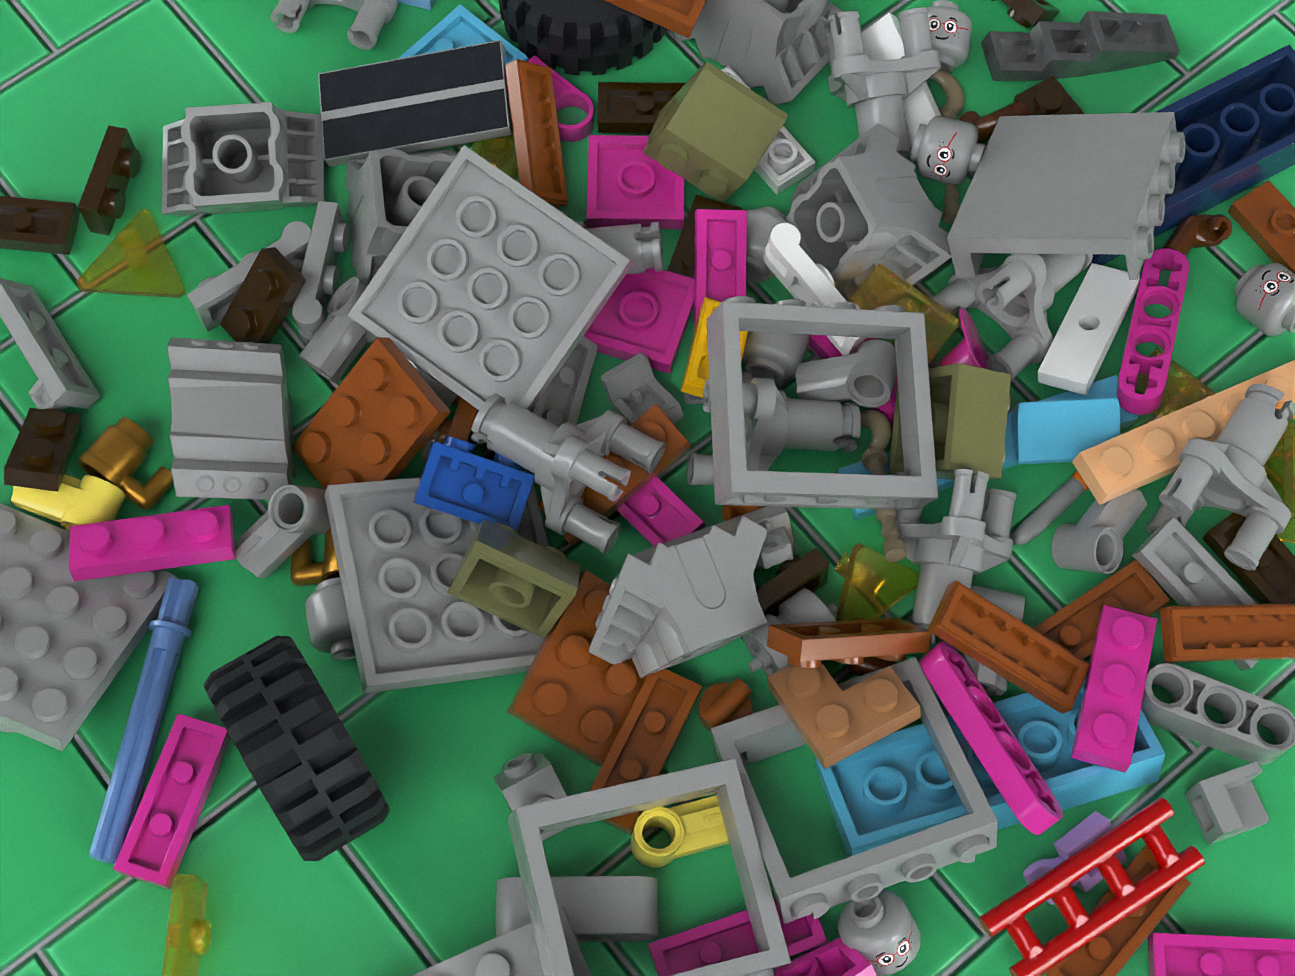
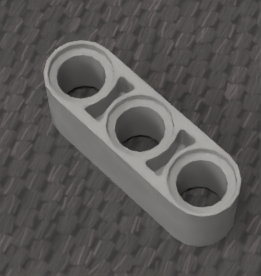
(1239, 709)
(596, 906)

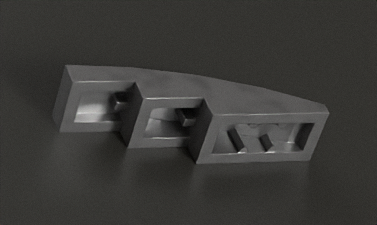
(1067, 49)

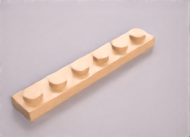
(1155, 447)

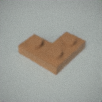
(842, 721)

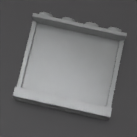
(1069, 188)

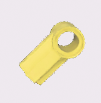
(75, 502)
(691, 826)

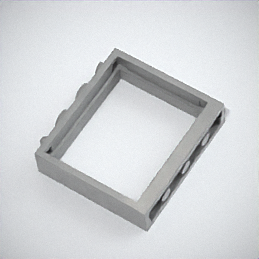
(819, 490)
(717, 778)
(870, 871)

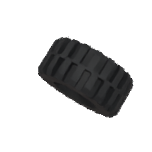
(579, 33)
(296, 748)

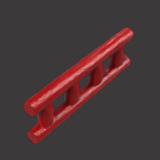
(1057, 881)

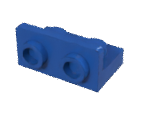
(473, 486)

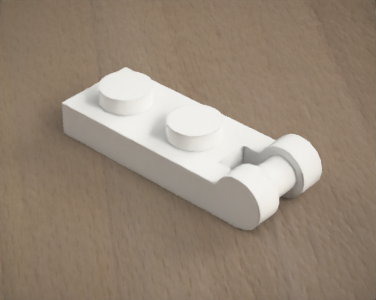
(805, 278)

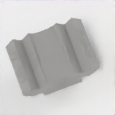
(767, 41)
(241, 160)
(385, 198)
(868, 212)
(229, 419)
(682, 601)

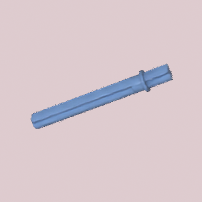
(144, 719)

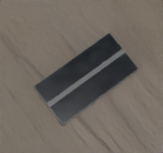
(415, 102)

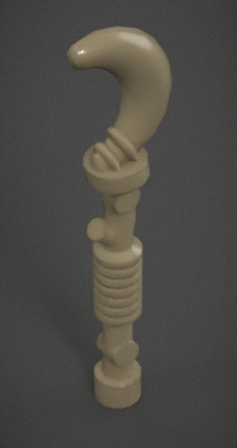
(953, 107)
(874, 460)

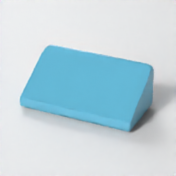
(1062, 428)

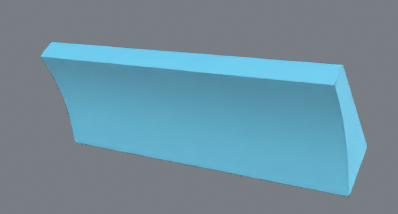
(905, 788)

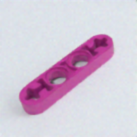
(1151, 329)
(991, 739)

